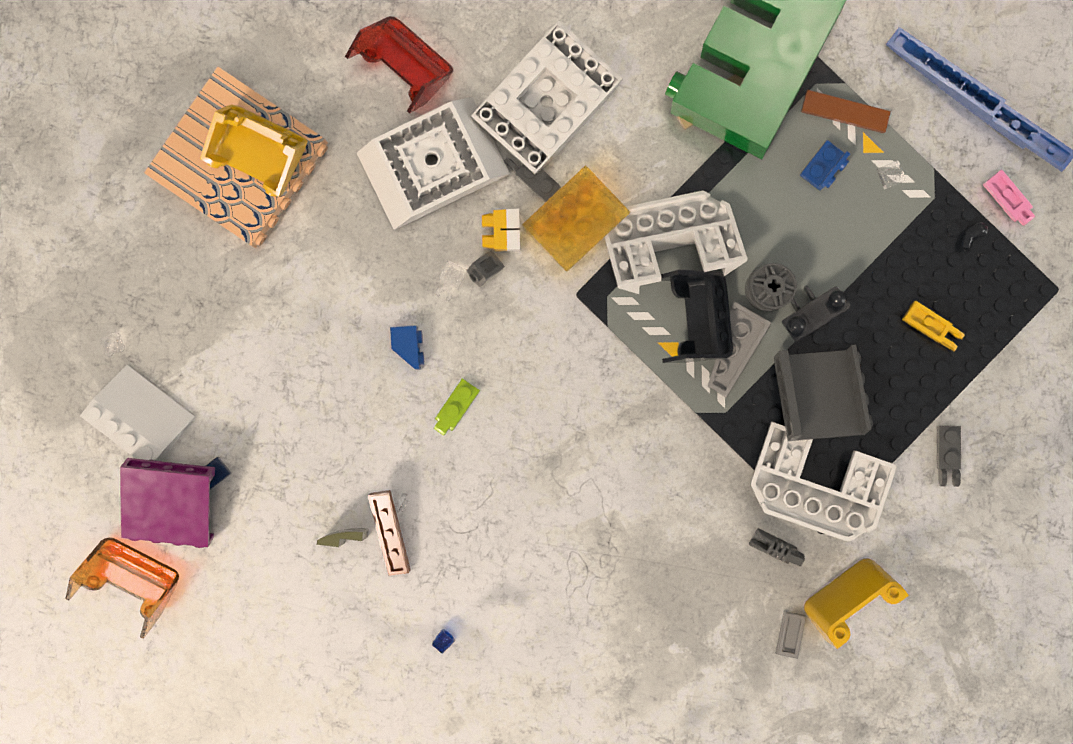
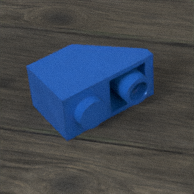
(406, 342)

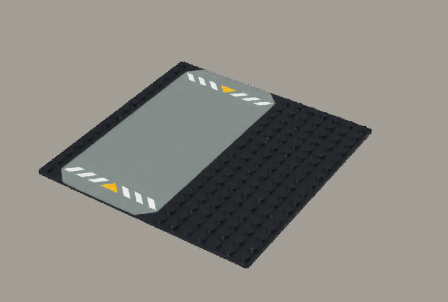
(853, 236)

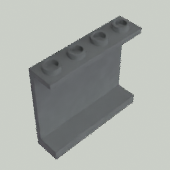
(822, 394)

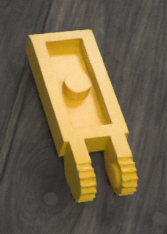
(931, 324)

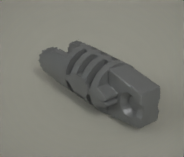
(777, 548)

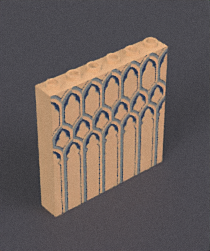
(225, 192)

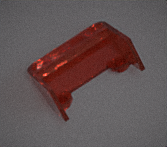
(405, 55)

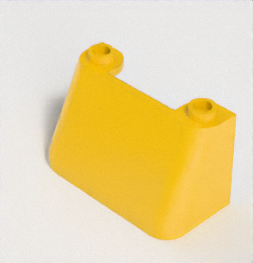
(253, 147)
(848, 595)

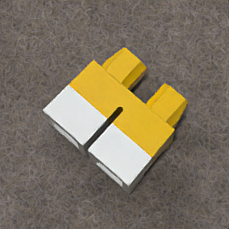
(506, 230)

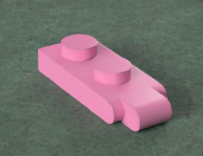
(1009, 198)

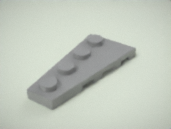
(746, 335)

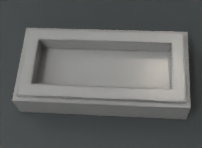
(790, 634)

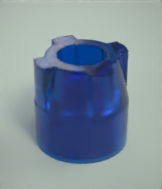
(443, 641)

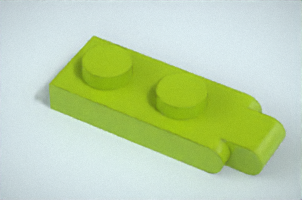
(455, 407)

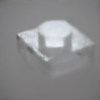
(891, 174)

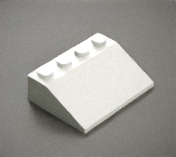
(138, 416)

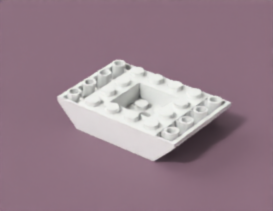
(556, 69)
(411, 186)

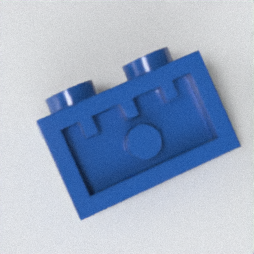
(824, 165)

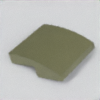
(338, 538)

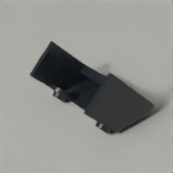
(706, 315)

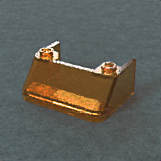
(130, 572)

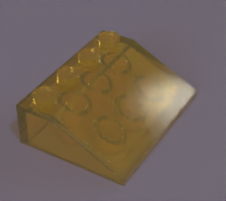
(575, 219)

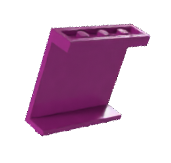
(165, 502)

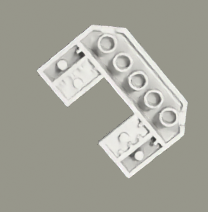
(672, 224)
(831, 512)

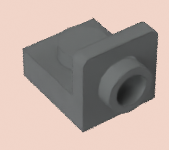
(485, 268)

